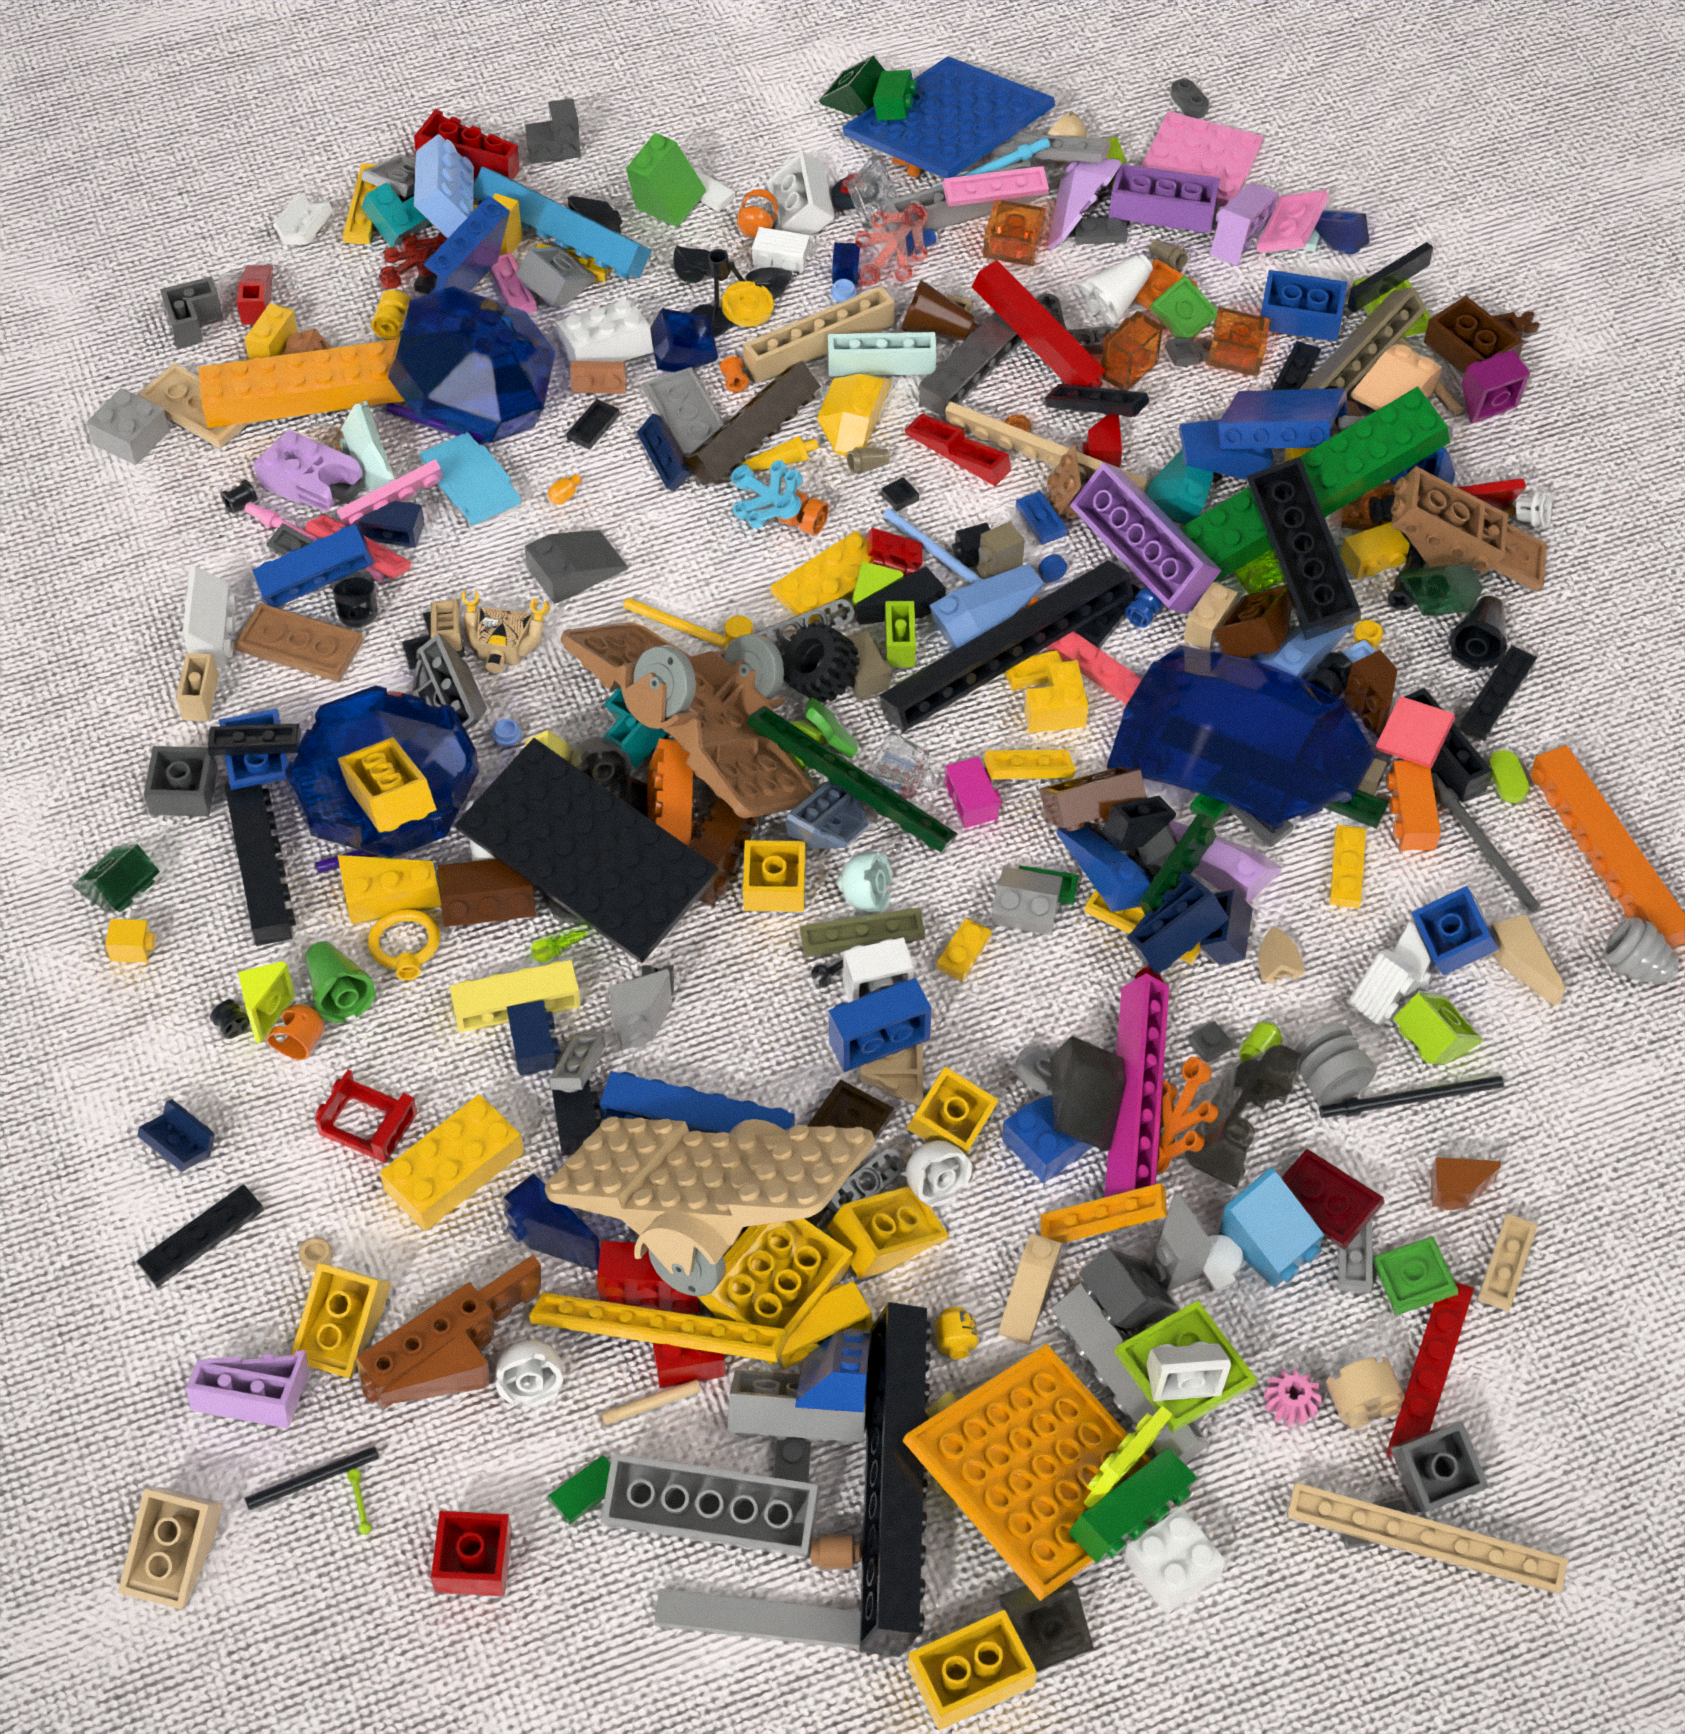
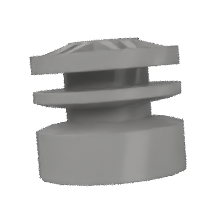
(1334, 1064)

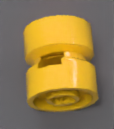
(389, 314)

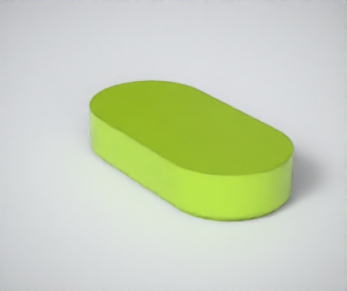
(1508, 776)

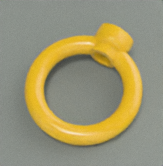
(406, 964)

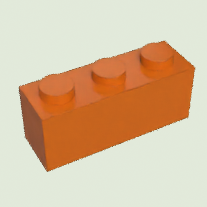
(1413, 806)

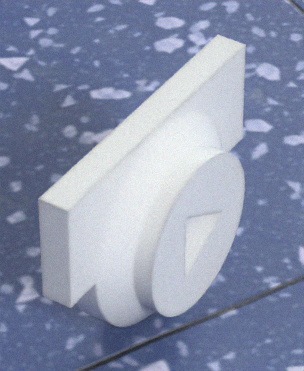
(1222, 1262)

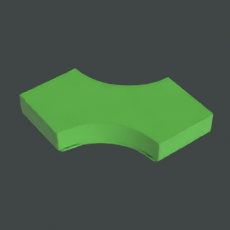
(830, 727)

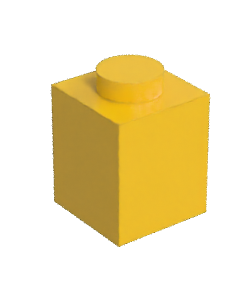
(129, 940)

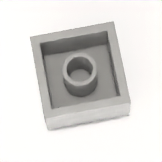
(128, 426)

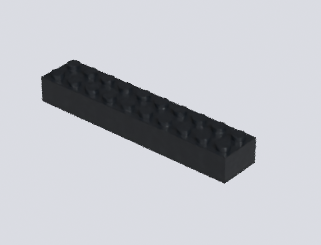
(894, 1483)

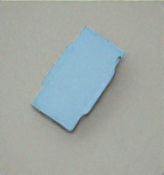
(472, 478)

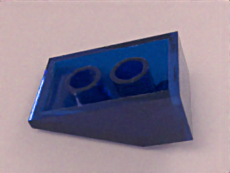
(549, 1225)

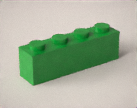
(1132, 1506)

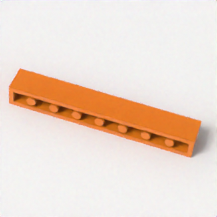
(1607, 843)

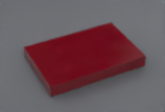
(1332, 1197)

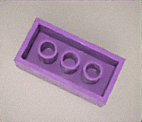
(1164, 198)

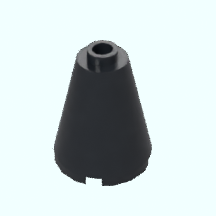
(1480, 635)

